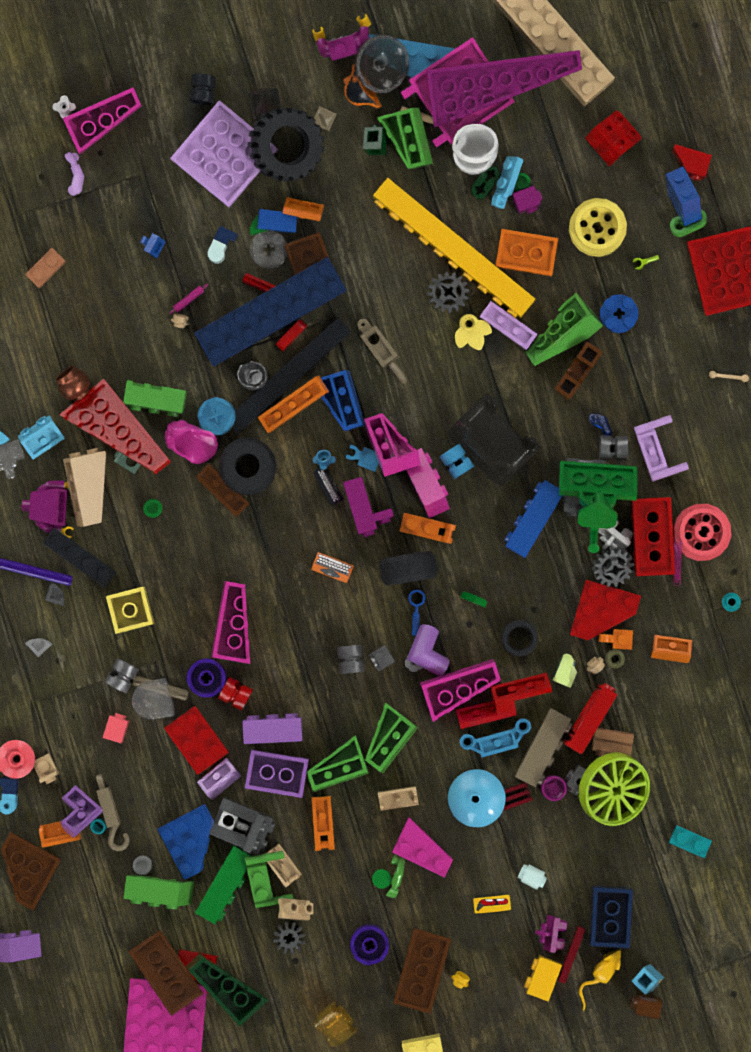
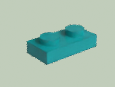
(690, 841)

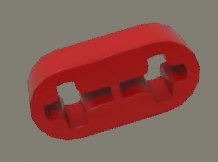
(291, 334)

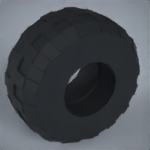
(234, 452)
(408, 568)

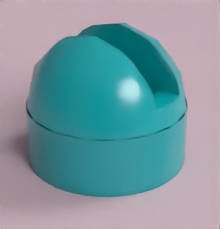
(96, 828)

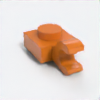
(620, 639)

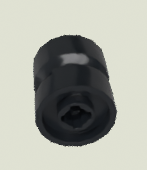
(202, 89)

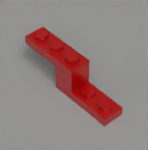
(503, 701)

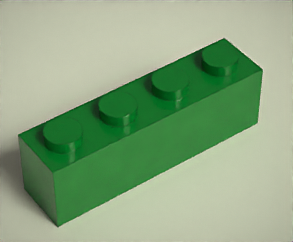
(224, 885)

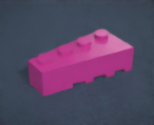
(99, 119)
(231, 630)
(454, 688)

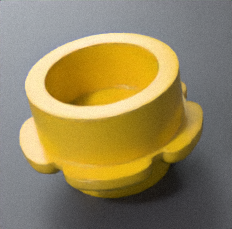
(460, 979)

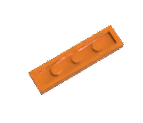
(293, 404)

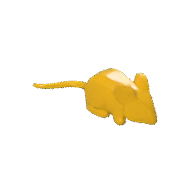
(603, 971)

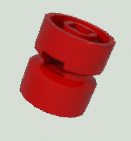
(235, 693)

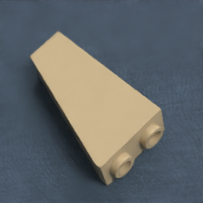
(86, 485)

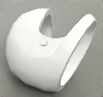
(475, 148)

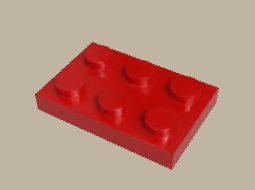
(196, 740)

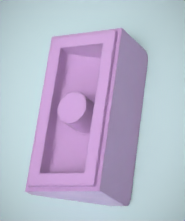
(219, 779)

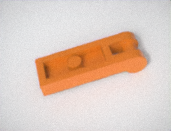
(426, 528)
(323, 822)

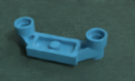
(497, 742)

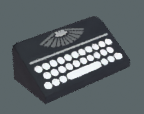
(328, 486)

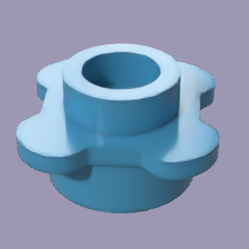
(323, 459)

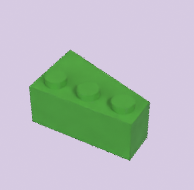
(409, 136)
(154, 398)
(389, 739)
(338, 767)
(158, 891)

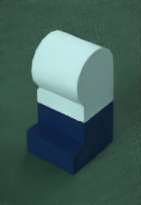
(219, 244)

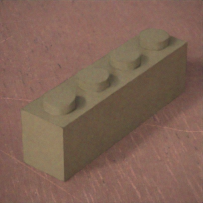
(542, 748)

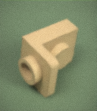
(46, 769)

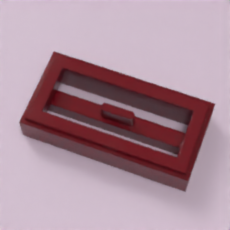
(526, 792)

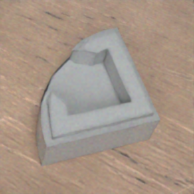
(38, 645)

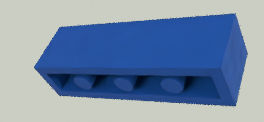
(534, 518)

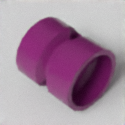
(553, 788)

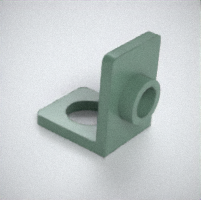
(121, 460)

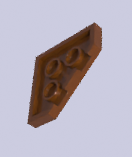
(28, 869)

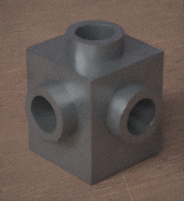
(572, 777)

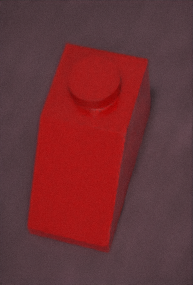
(693, 161)

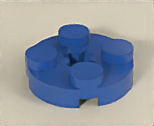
(627, 320)

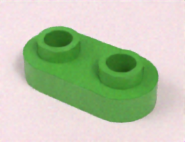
(676, 222)

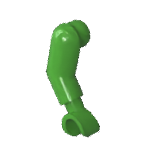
(398, 875)

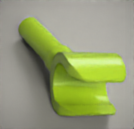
(645, 261)

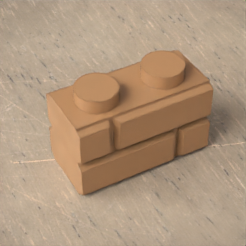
(612, 741)

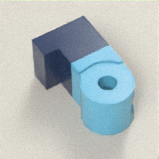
(9, 794)

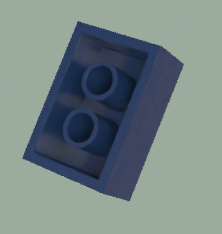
(611, 916)

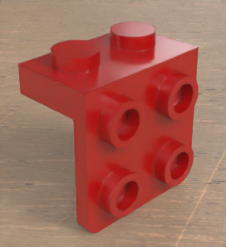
(613, 137)

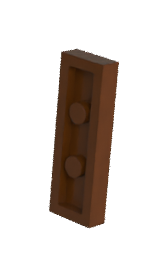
(213, 482)

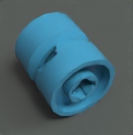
(452, 456)

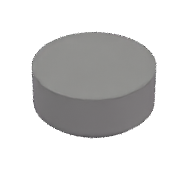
(142, 865)

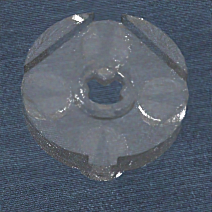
(260, 242)

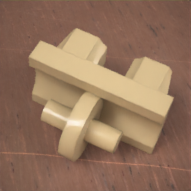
(295, 909)

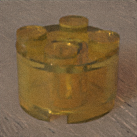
(335, 1024)

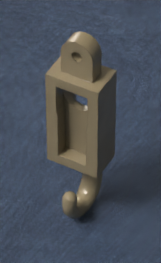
(382, 350)
(110, 814)

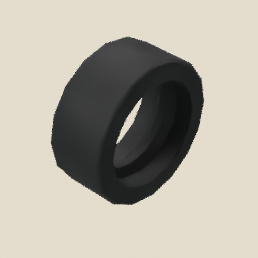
(523, 652)

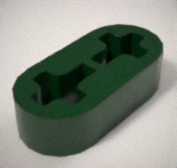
(488, 185)

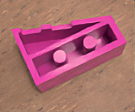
(427, 486)

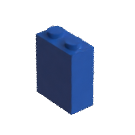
(683, 196)

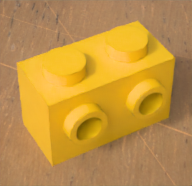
(543, 977)

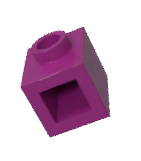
(527, 200)

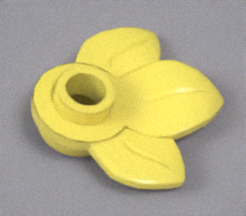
(472, 335)

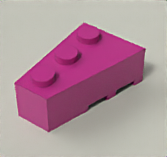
(389, 446)
(421, 849)

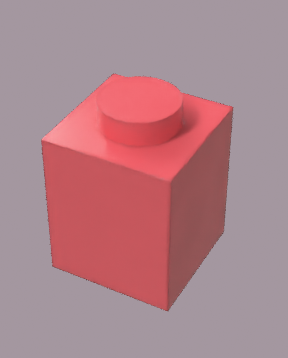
(116, 728)

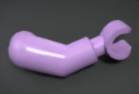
(78, 178)

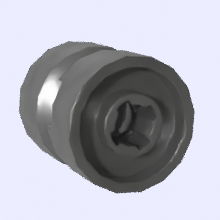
(620, 448)
(350, 659)
(121, 675)

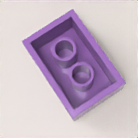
(272, 729)
(276, 773)

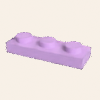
(508, 325)

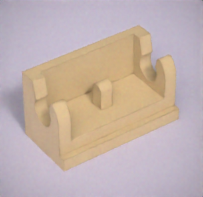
(398, 798)
(284, 868)

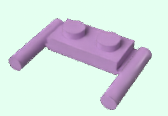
(652, 450)

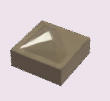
(324, 118)

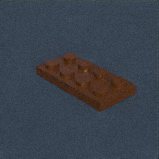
(422, 970)
(165, 973)

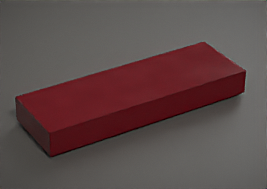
(571, 954)

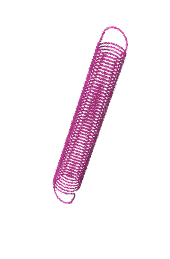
(678, 562)

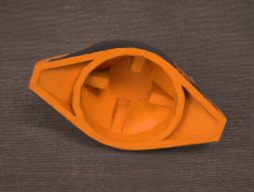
(357, 93)

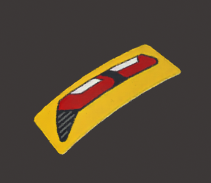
(492, 904)

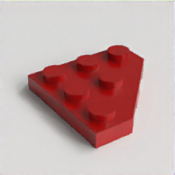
(602, 609)

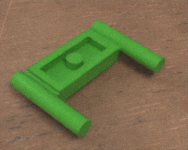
(260, 879)

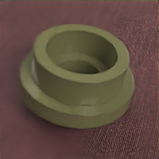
(619, 663)

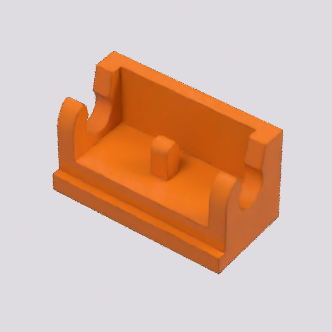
(54, 834)

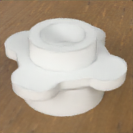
(69, 106)

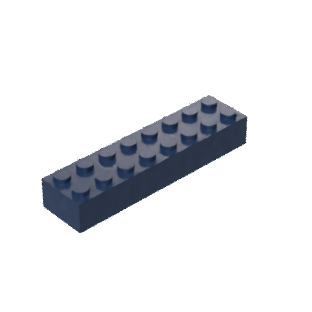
(270, 312)

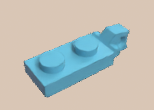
(507, 181)

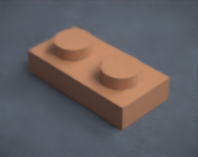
(45, 268)

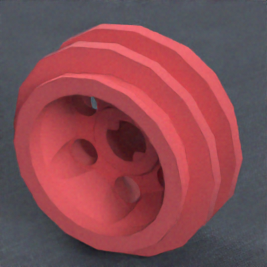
(697, 512)

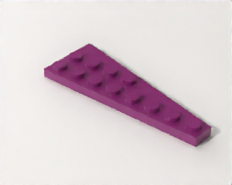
(473, 87)

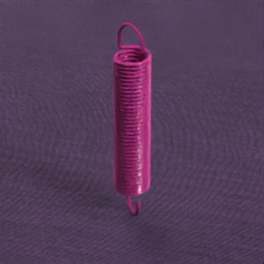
(188, 299)

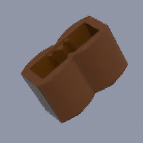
(646, 1005)

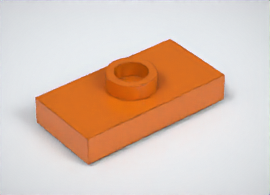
(303, 209)

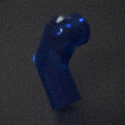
(601, 422)

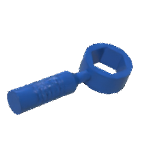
(416, 616)

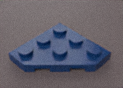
(188, 840)

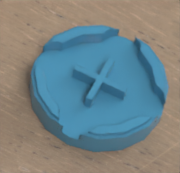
(216, 416)

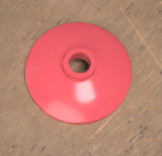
(9, 766)

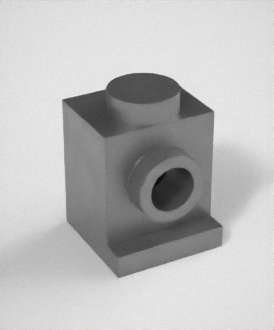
(381, 658)

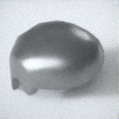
(252, 375)

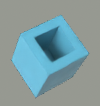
(647, 979)

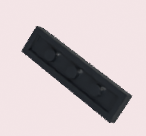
(79, 557)

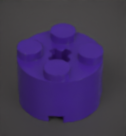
(199, 669)
(373, 954)

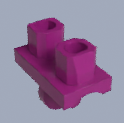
(549, 933)

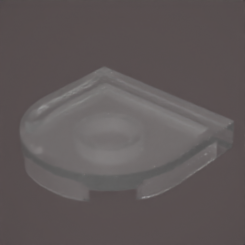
(153, 700)

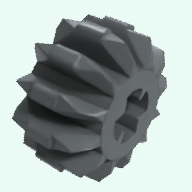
(293, 943)

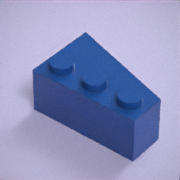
(343, 400)

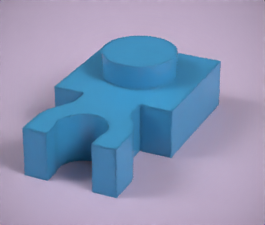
(366, 458)

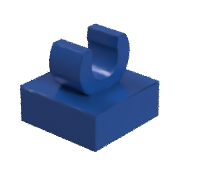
(153, 245)

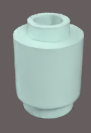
(532, 876)

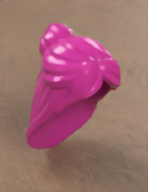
(190, 441)

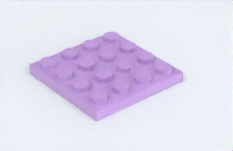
(219, 154)

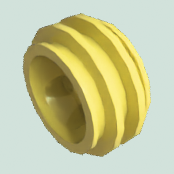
(602, 207)

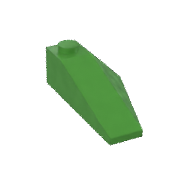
(571, 326)

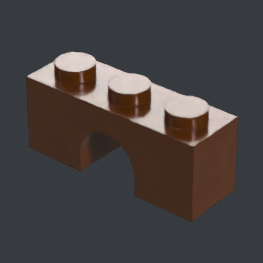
(578, 371)

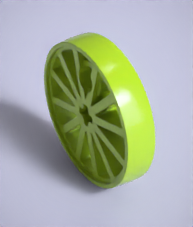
(614, 788)

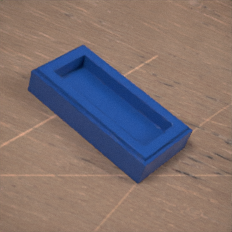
(276, 221)

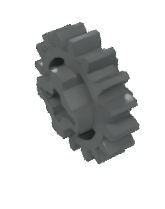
(441, 287)
(614, 567)

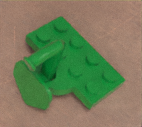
(598, 490)

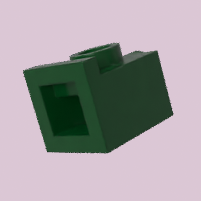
(371, 134)

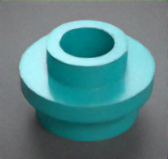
(726, 606)

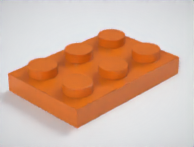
(526, 252)

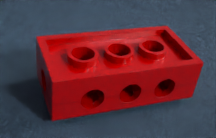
(643, 546)

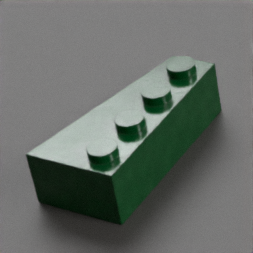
(231, 993)

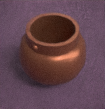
(73, 383)

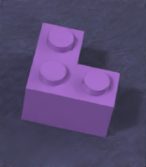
(19, 947)

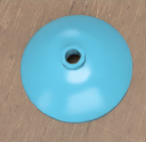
(490, 794)

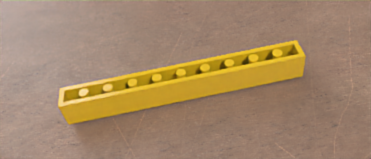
(454, 248)

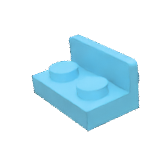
(40, 436)

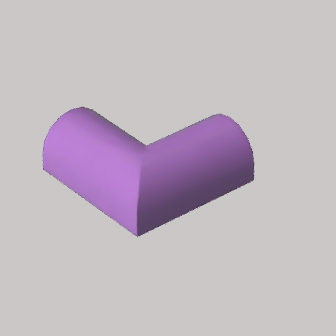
(422, 653)
(84, 811)

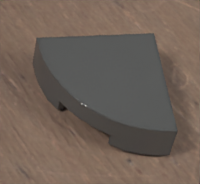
(55, 594)

